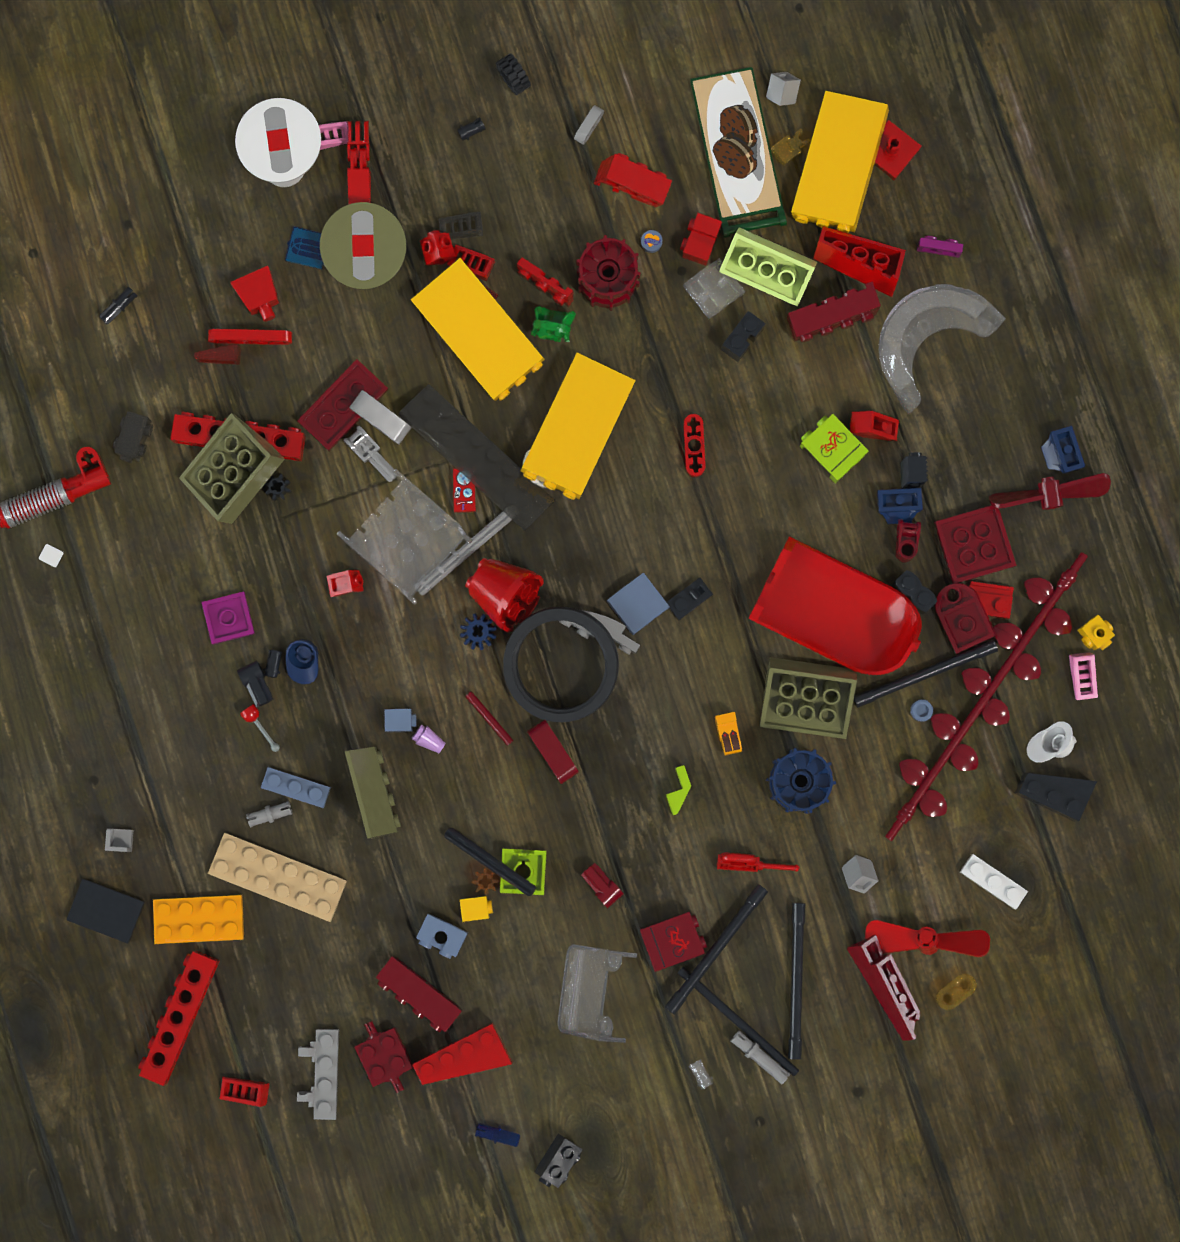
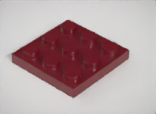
(975, 544)

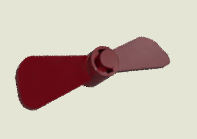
(1051, 492)

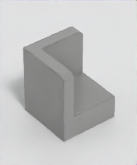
(783, 88)
(119, 840)
(859, 874)

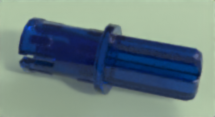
(498, 1135)

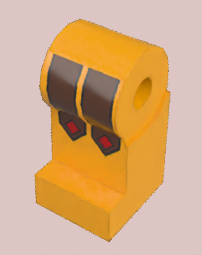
(728, 733)

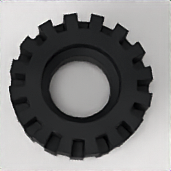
(513, 74)

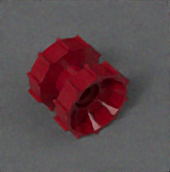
(612, 255)

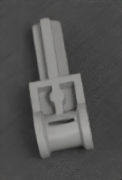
(368, 450)

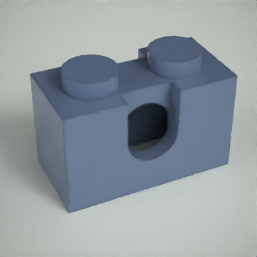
(455, 936)

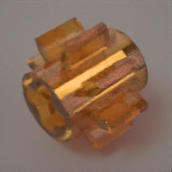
(481, 886)

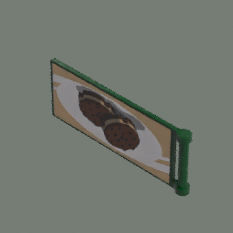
(737, 149)

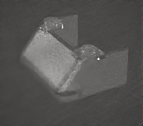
(585, 992)

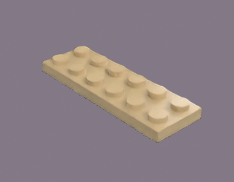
(277, 877)

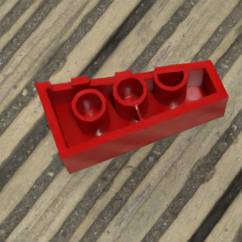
(861, 258)

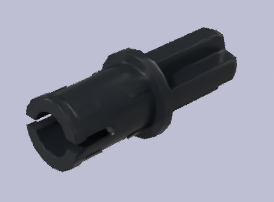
(118, 305)

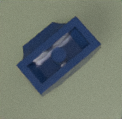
(1062, 451)
(899, 504)

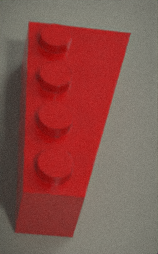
(468, 1055)

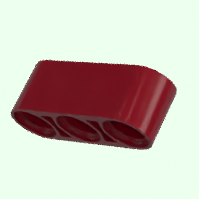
(553, 751)

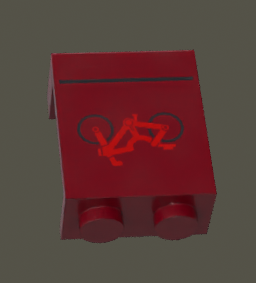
(673, 941)

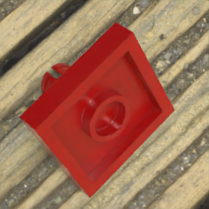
(895, 150)

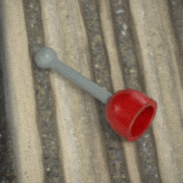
(251, 715)

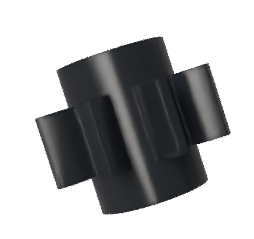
(284, 489)

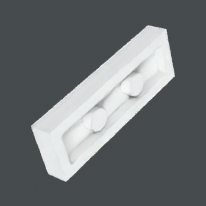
(993, 881)

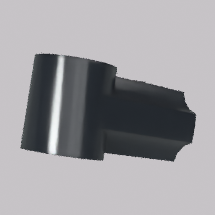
(253, 678)

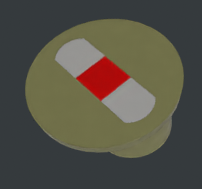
(363, 245)

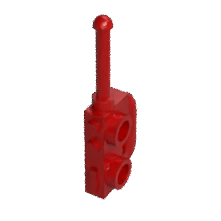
(748, 862)

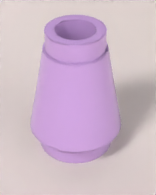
(428, 739)

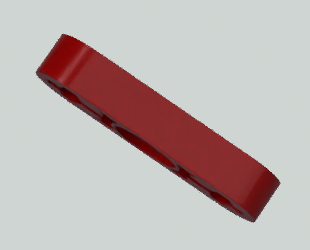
(688, 430)

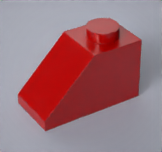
(874, 425)

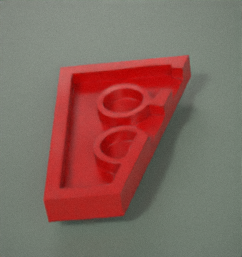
(551, 285)

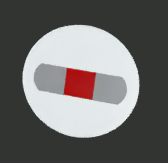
(278, 141)

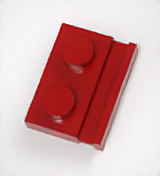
(995, 599)

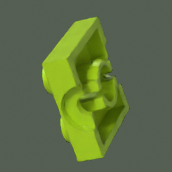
(534, 860)

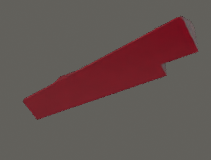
(886, 985)

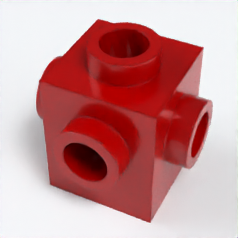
(437, 248)

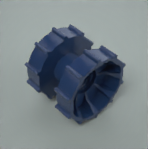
(817, 776)

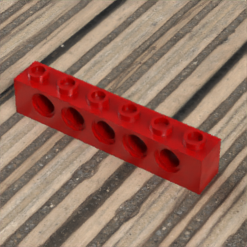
(183, 424)
(162, 1072)

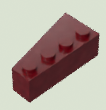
(834, 313)

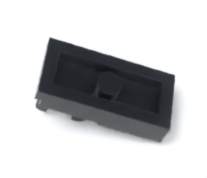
(689, 599)

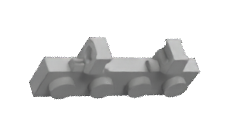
(324, 1092)

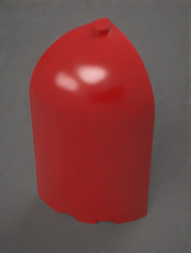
(838, 611)

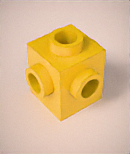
(1089, 635)

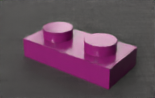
(949, 247)

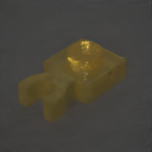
(788, 148)

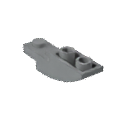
(614, 628)

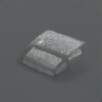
(713, 289)

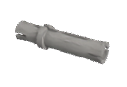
(760, 1057)

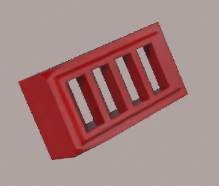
(484, 274)
(262, 1095)

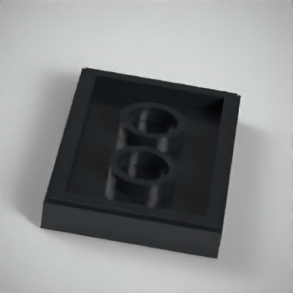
(105, 911)

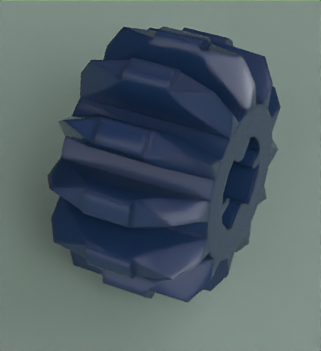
(470, 632)

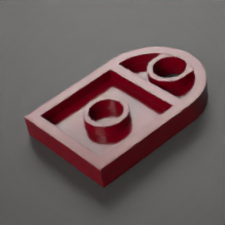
(965, 618)

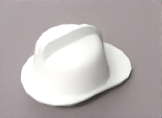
(1052, 742)

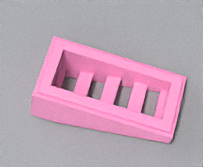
(325, 128)
(1074, 658)

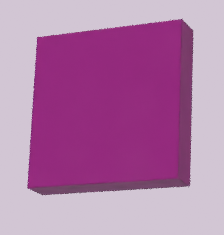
(228, 618)

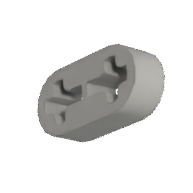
(589, 124)

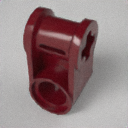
(907, 535)

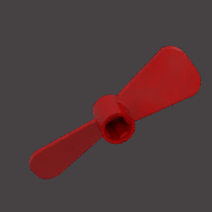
(899, 938)

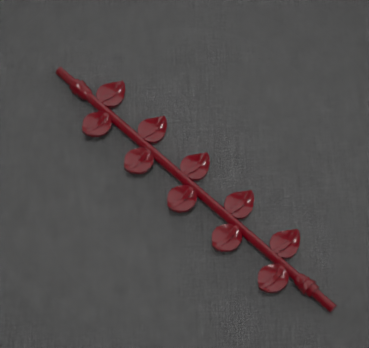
(993, 710)

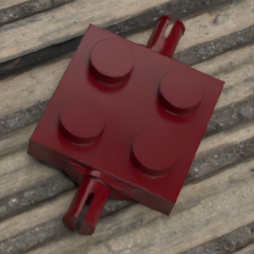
(384, 1057)

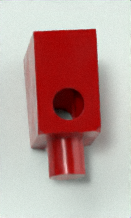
(258, 292)

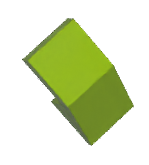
(677, 798)

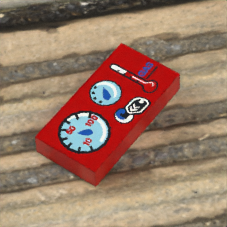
(463, 493)

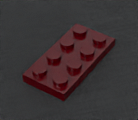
(330, 415)

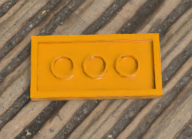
(198, 919)

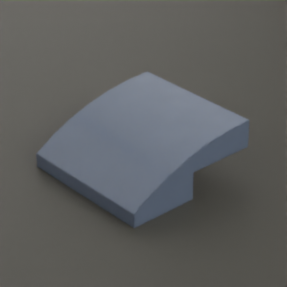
(638, 604)

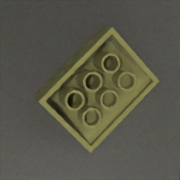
(231, 469)
(808, 698)
(372, 792)

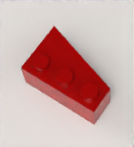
(633, 179)

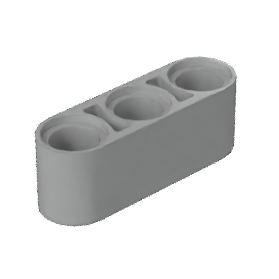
(380, 417)

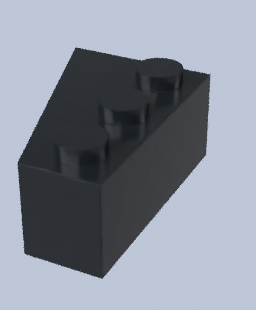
(1058, 794)

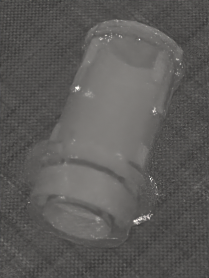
(701, 1074)

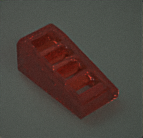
(222, 355)

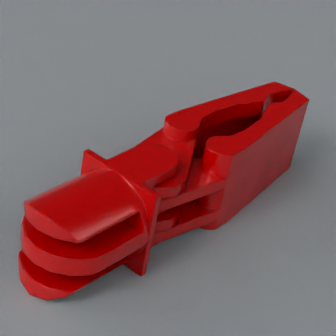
(358, 178)

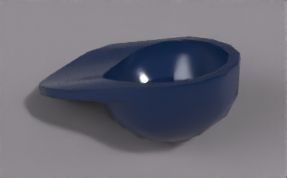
(302, 661)

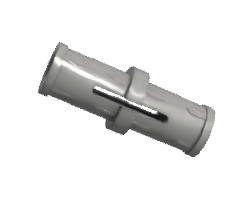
(269, 814)

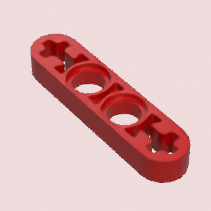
(244, 336)

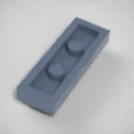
(295, 787)

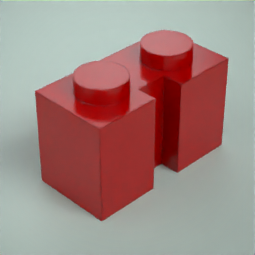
(701, 239)

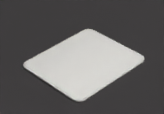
(51, 555)

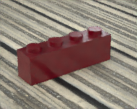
(418, 993)

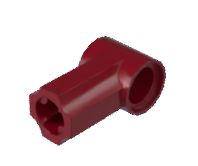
(605, 889)

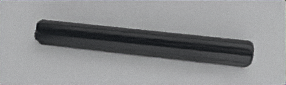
(490, 862)

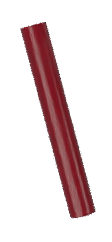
(488, 717)

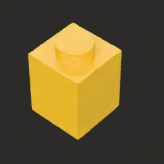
(475, 908)

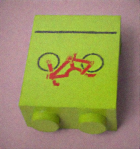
(834, 447)

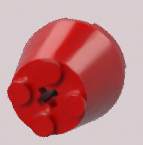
(505, 591)

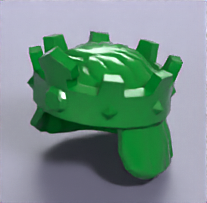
(552, 324)

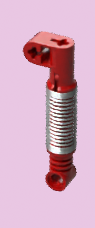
(57, 493)

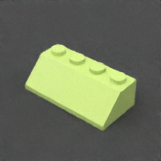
(768, 266)

